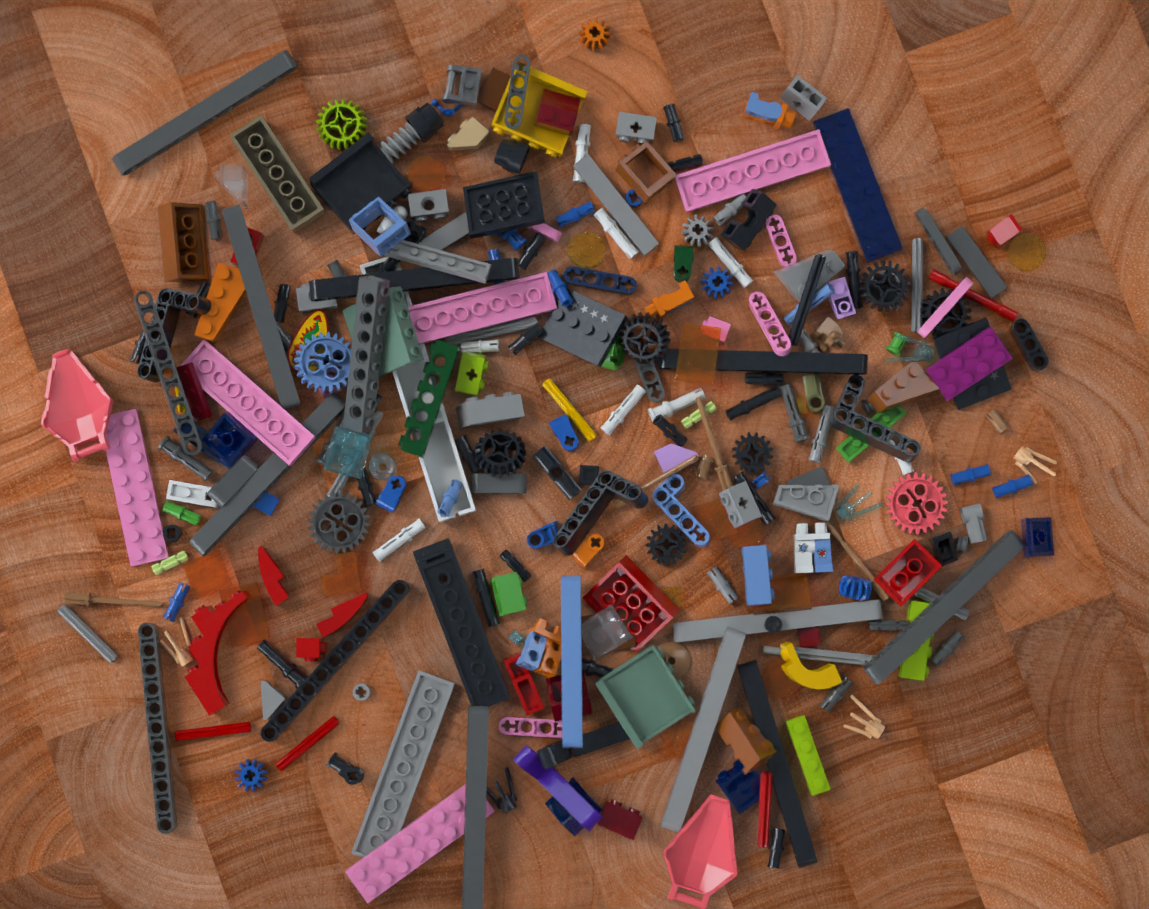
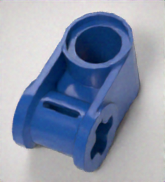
(563, 429)
(389, 496)
(545, 535)

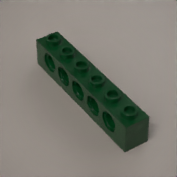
(437, 350)

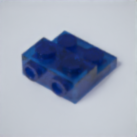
(740, 788)

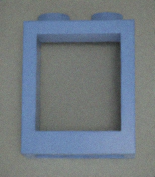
(390, 237)

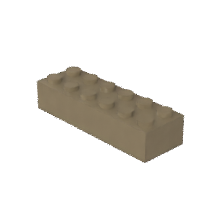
(277, 174)

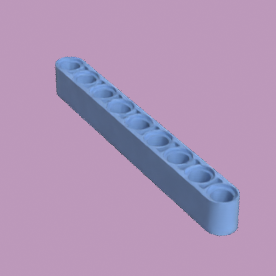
(571, 662)

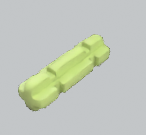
(696, 416)
(170, 562)

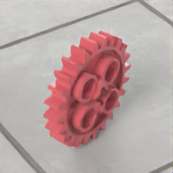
(901, 513)

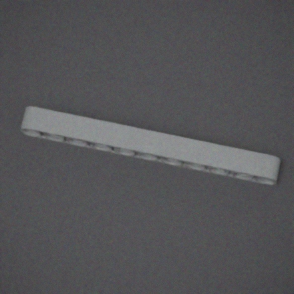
(790, 620)
(703, 729)

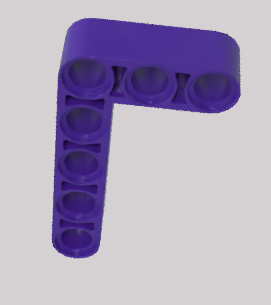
(559, 788)

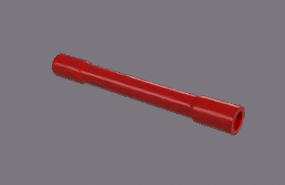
(1000, 309)

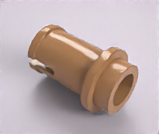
(997, 421)
(704, 466)

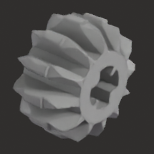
(701, 226)

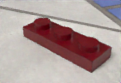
(193, 392)

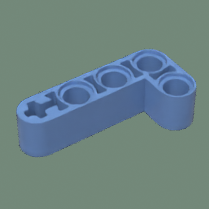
(684, 514)

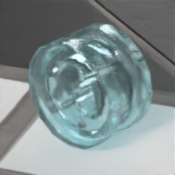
(516, 637)

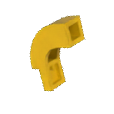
(820, 678)

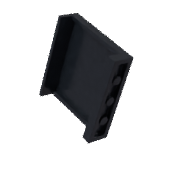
(357, 179)

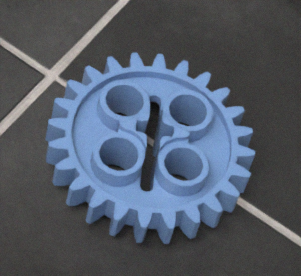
(319, 378)

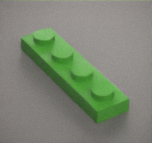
(852, 447)

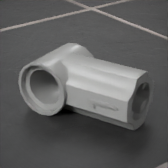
(972, 518)

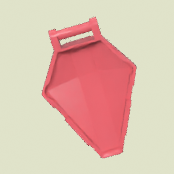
(76, 406)
(702, 853)

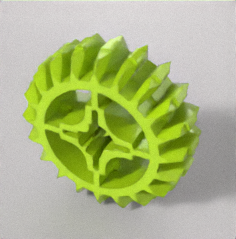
(338, 108)

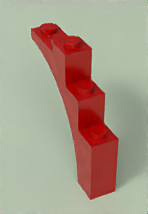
(211, 623)

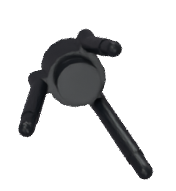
(506, 801)

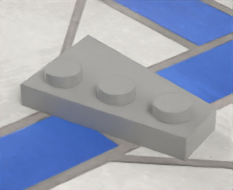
(808, 500)

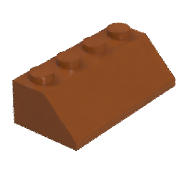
(183, 242)

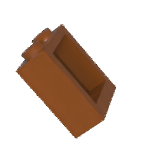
(634, 182)

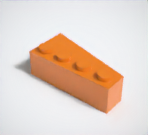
(225, 296)

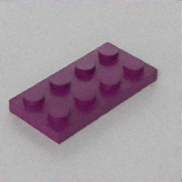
(968, 363)

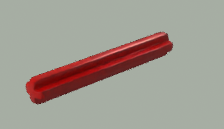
(213, 731)
(307, 743)
(764, 809)

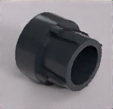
(425, 121)
(512, 155)

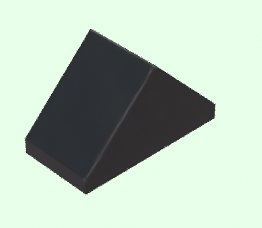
(943, 548)

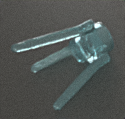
(922, 352)
(845, 510)

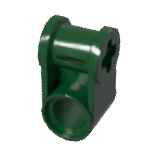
(682, 260)

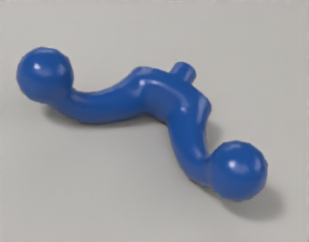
(446, 112)

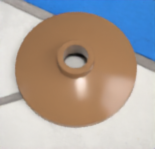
(681, 657)

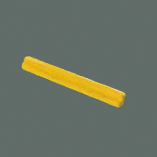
(570, 411)

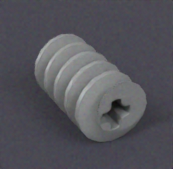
(399, 142)

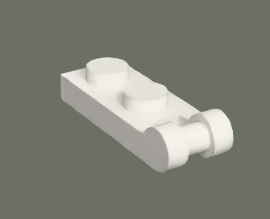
(189, 493)

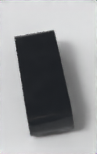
(1029, 335)
(553, 754)

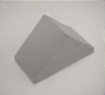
(271, 699)

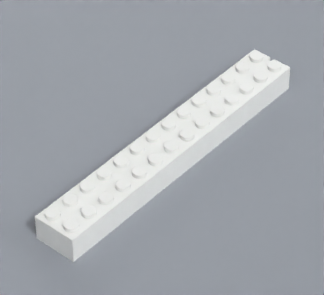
(441, 457)

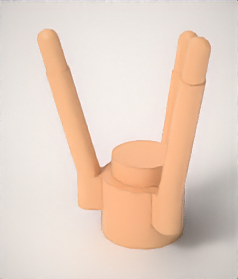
(1026, 455)
(182, 656)
(873, 728)

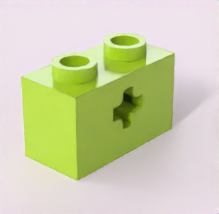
(464, 381)

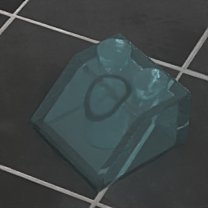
(347, 452)

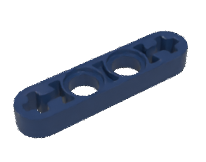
(600, 277)

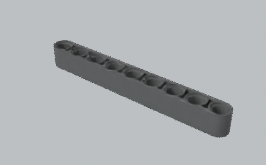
(160, 365)

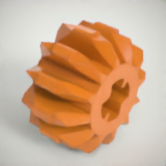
(602, 34)

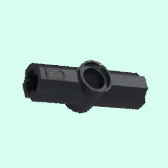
(565, 482)

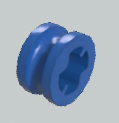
(628, 199)
(761, 480)

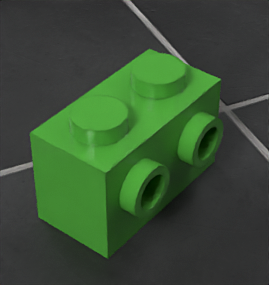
(509, 594)

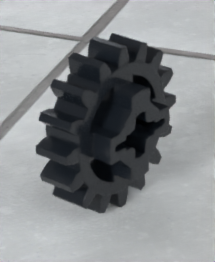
(760, 451)
(666, 553)

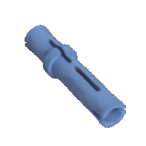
(819, 297)

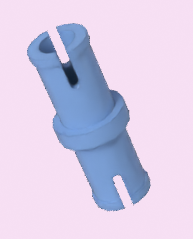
(450, 498)

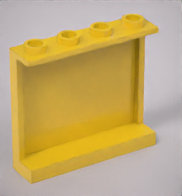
(535, 136)

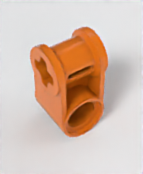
(586, 552)

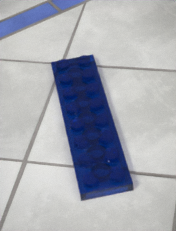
(858, 186)

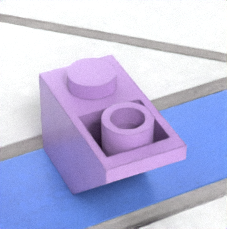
(841, 299)
(672, 456)

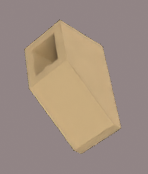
(469, 137)

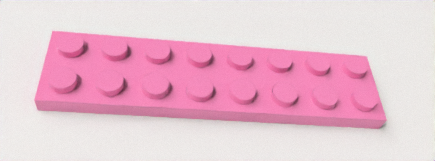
(752, 170)
(482, 308)
(249, 404)
(135, 489)
(411, 846)

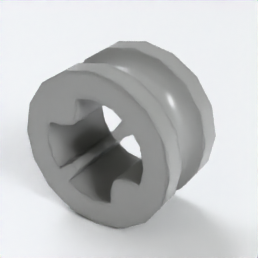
(358, 696)

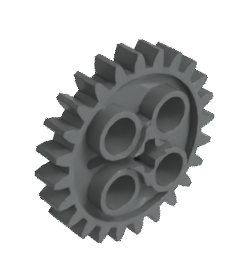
(347, 507)

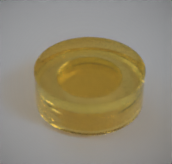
(802, 405)

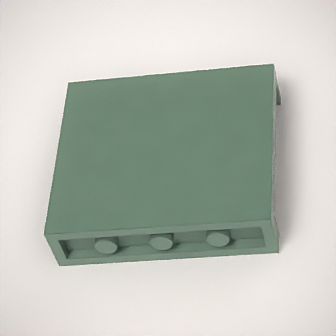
(399, 338)
(645, 695)

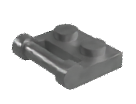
(468, 85)

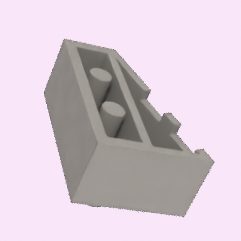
(796, 274)
(490, 410)

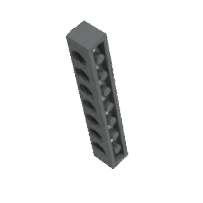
(366, 353)

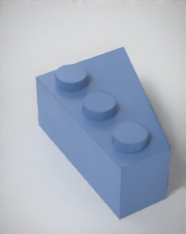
(757, 575)

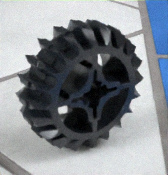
(868, 282)
(952, 318)
(635, 341)
(498, 459)

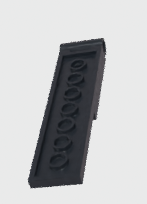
(461, 624)

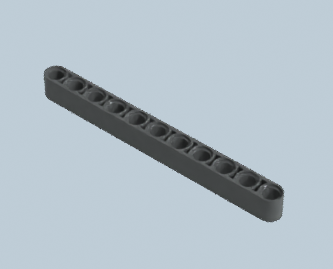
(204, 113)
(261, 307)
(263, 480)
(943, 607)
(154, 737)
(475, 807)

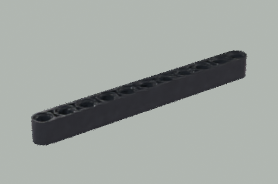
(409, 280)
(771, 362)
(326, 665)
(778, 765)

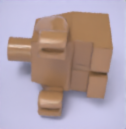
(829, 333)

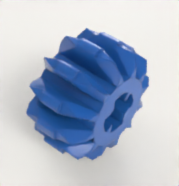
(722, 287)
(855, 587)
(256, 779)

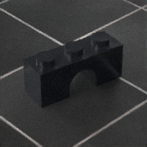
(759, 209)

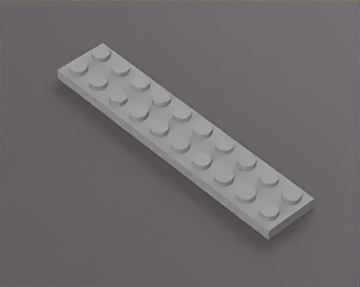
(404, 762)

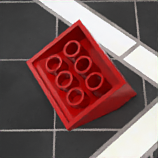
(632, 590)

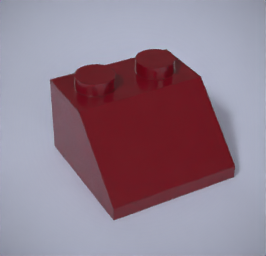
(557, 112)
(554, 687)
(620, 820)

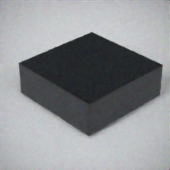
(588, 474)

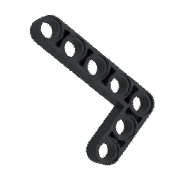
(169, 305)
(868, 425)
(592, 506)

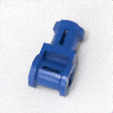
(508, 236)

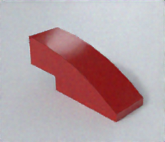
(271, 577)
(342, 615)
(523, 685)

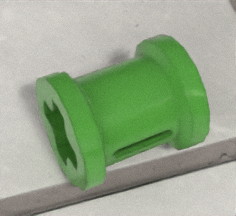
(896, 345)

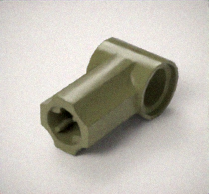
(813, 391)

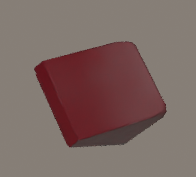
(808, 636)

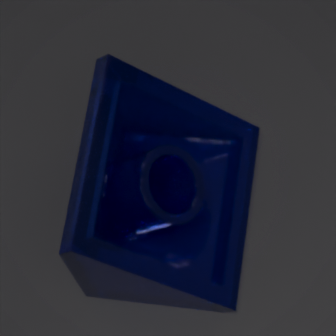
(1037, 537)

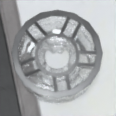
(379, 459)

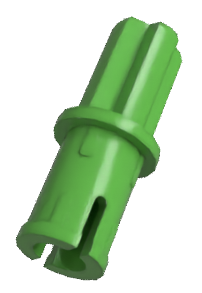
(181, 513)

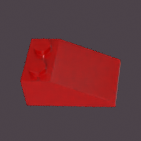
(907, 572)

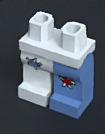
(809, 544)

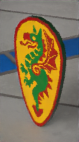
(313, 324)

